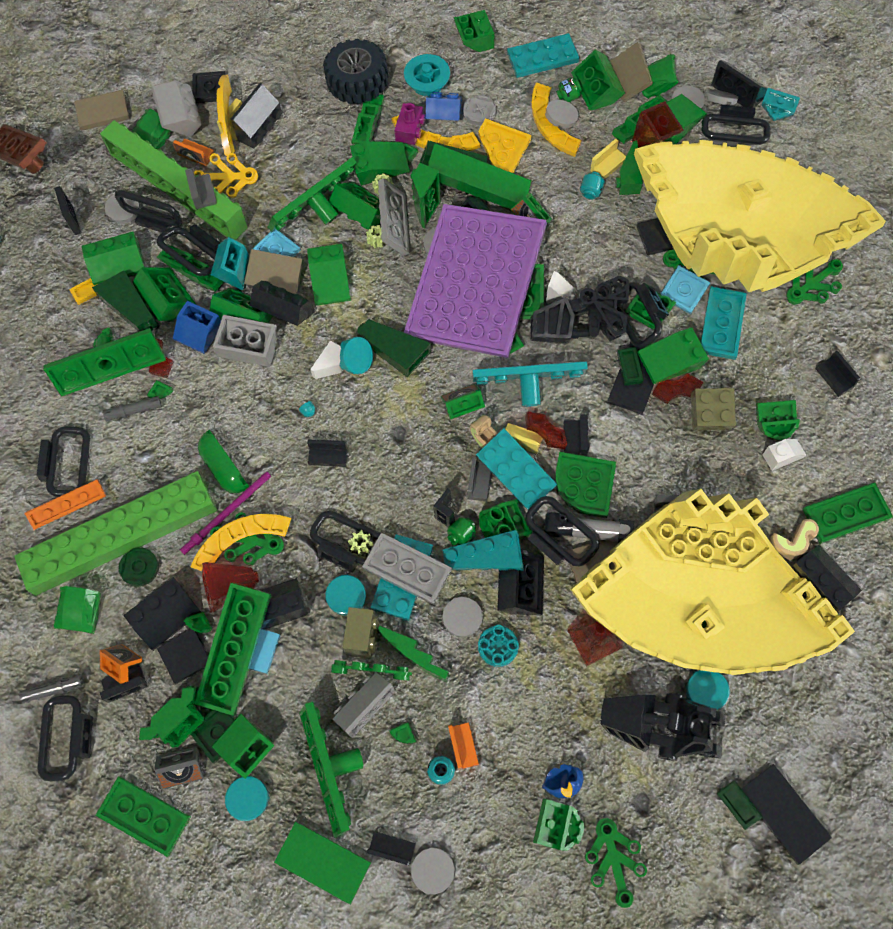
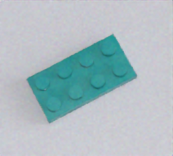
(542, 55)
(723, 322)
(516, 469)
(392, 599)

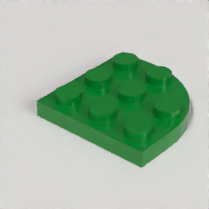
(585, 483)

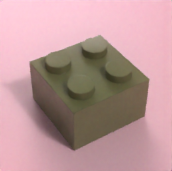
(713, 409)
(360, 633)

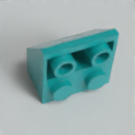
(231, 263)

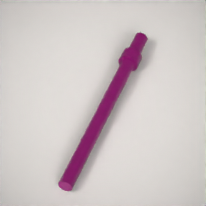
(197, 538)

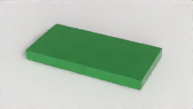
(848, 512)
(143, 816)
(323, 862)

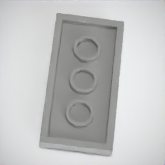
(393, 217)
(407, 568)

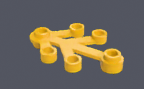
(229, 176)

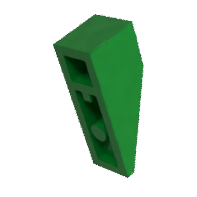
(629, 177)

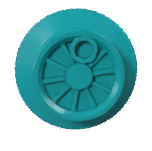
(427, 74)

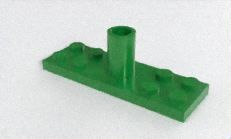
(314, 198)
(105, 361)
(328, 768)

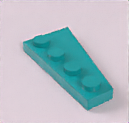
(492, 552)

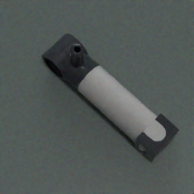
(558, 525)

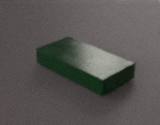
(630, 366)
(739, 804)

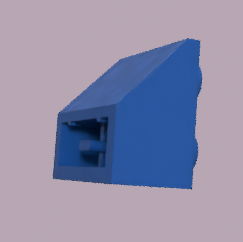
(443, 106)
(196, 327)

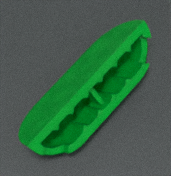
(220, 464)

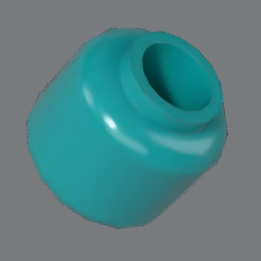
(592, 185)
(441, 762)

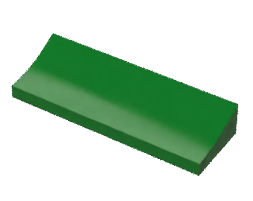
(478, 177)
(232, 649)

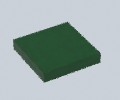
(210, 730)

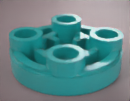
(356, 355)
(345, 592)
(498, 646)
(708, 689)
(246, 798)

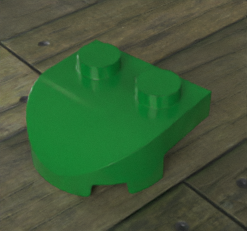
(777, 419)
(558, 826)

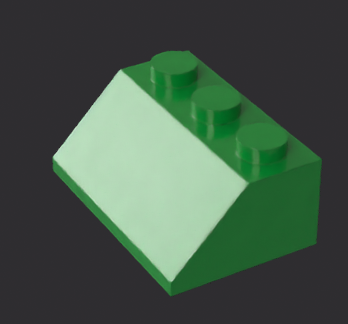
(598, 81)
(425, 192)
(356, 203)
(113, 256)
(161, 291)
(236, 304)

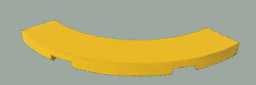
(223, 95)
(558, 138)
(466, 141)
(236, 530)

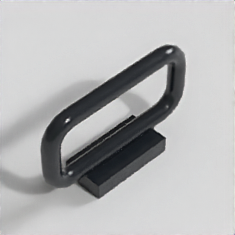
(740, 116)
(146, 217)
(197, 237)
(653, 307)
(48, 458)
(549, 545)
(336, 553)
(79, 740)

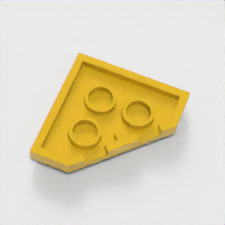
(503, 144)

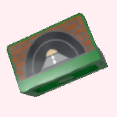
(531, 208)
(463, 401)

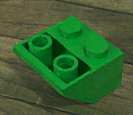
(475, 31)
(243, 745)

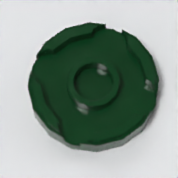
(138, 567)

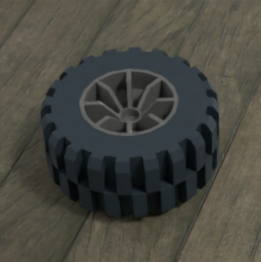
(356, 71)

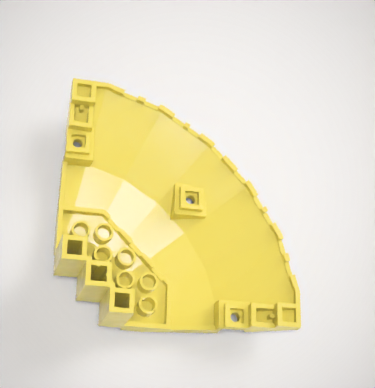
(750, 211)
(716, 566)

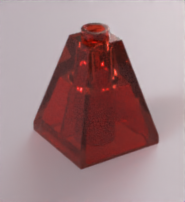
(656, 125)
(218, 578)
(593, 641)

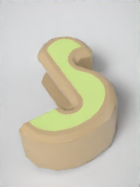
(482, 430)
(800, 541)

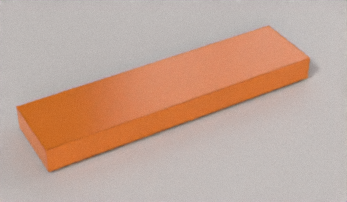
(65, 504)

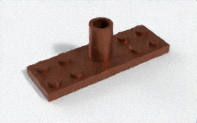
(21, 148)

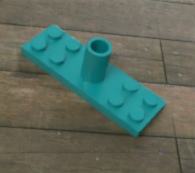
(529, 377)

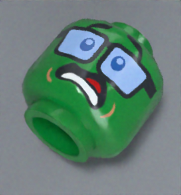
(569, 90)

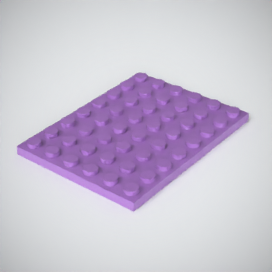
(475, 279)

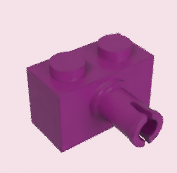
(409, 123)

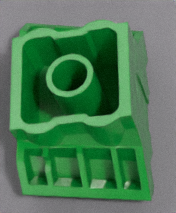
(174, 720)

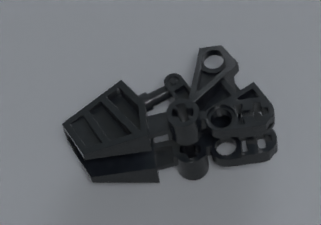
(556, 320)
(632, 716)

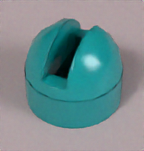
(307, 409)

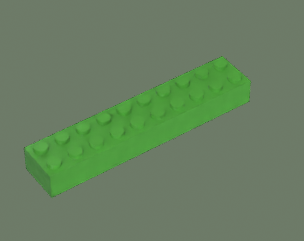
(170, 178)
(114, 533)

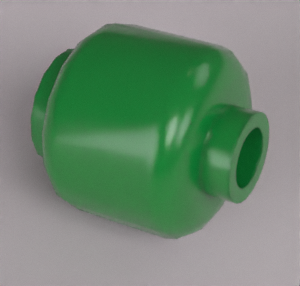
(461, 531)

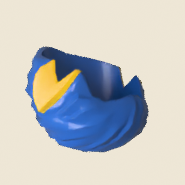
(563, 781)

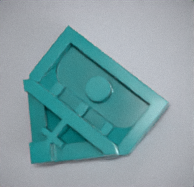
(779, 104)

